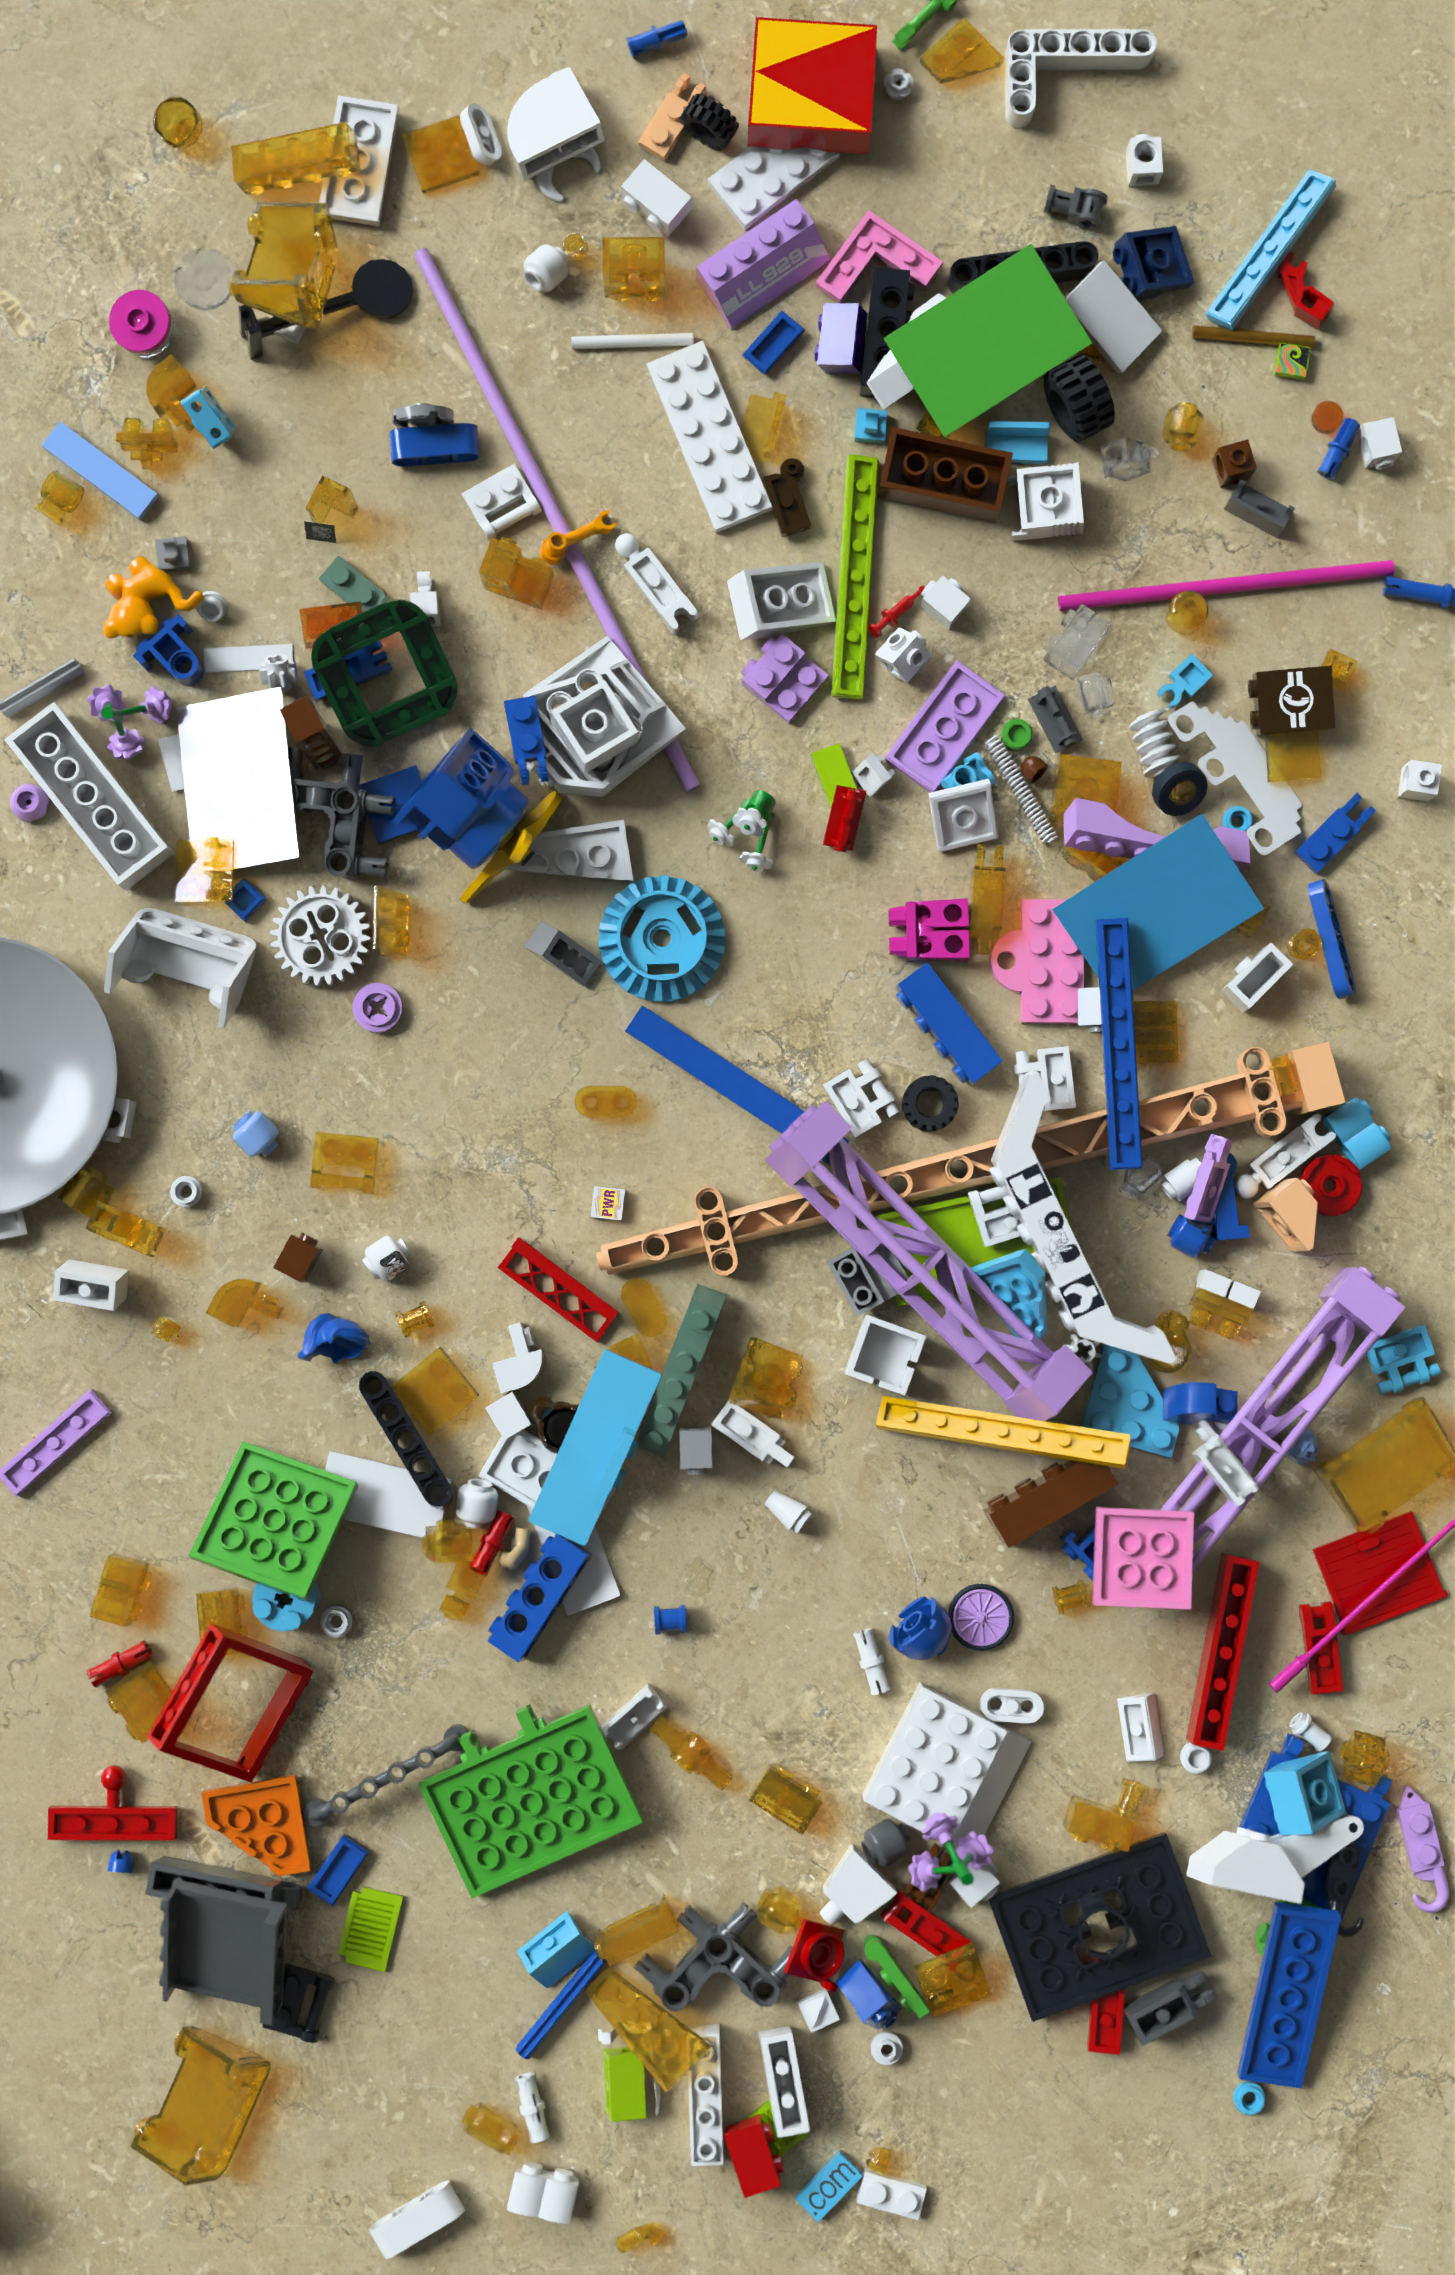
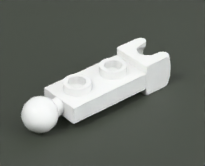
(655, 582)
(1283, 1157)

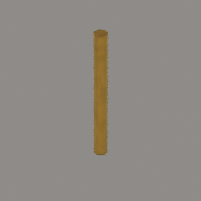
(1252, 336)

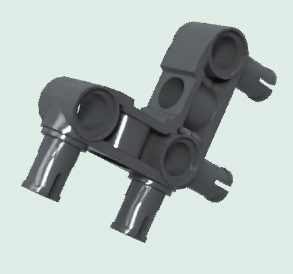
(346, 825)
(702, 1962)

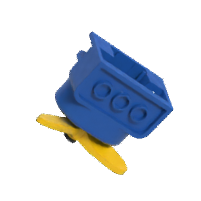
(474, 808)

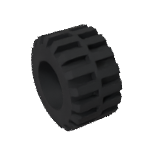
(1079, 398)

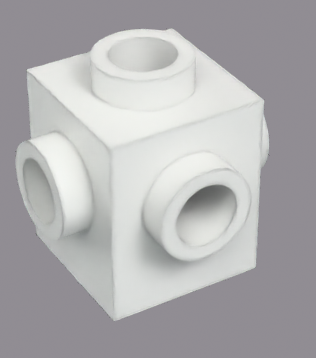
(903, 654)

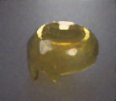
(177, 122)

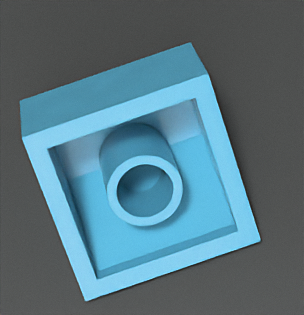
(1305, 1794)

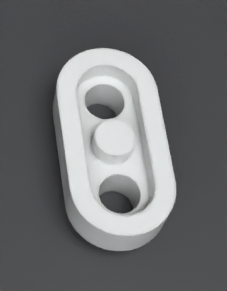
(480, 134)
(1010, 1706)

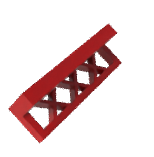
(564, 1279)

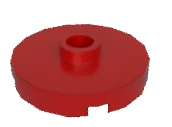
(1346, 1184)

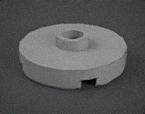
(422, 415)

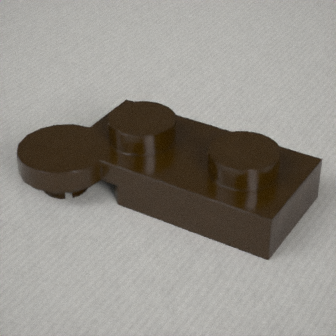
(787, 498)

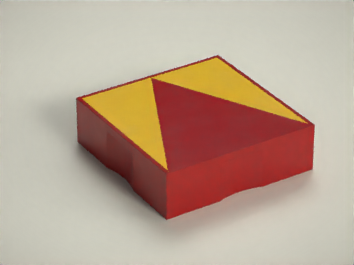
(812, 85)

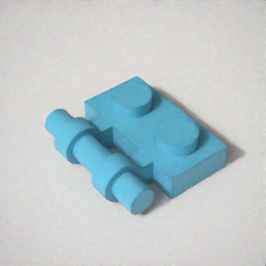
(1401, 1349)

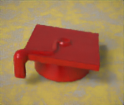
(817, 1953)

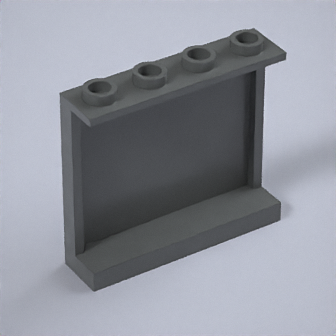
(224, 1946)

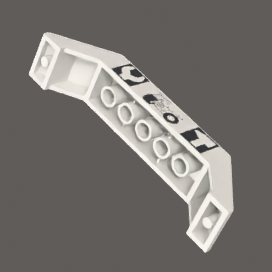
(1051, 1237)

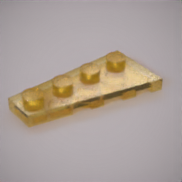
(650, 2031)

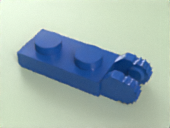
(526, 736)
(1332, 836)

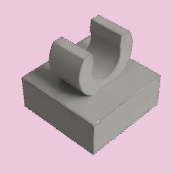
(173, 554)

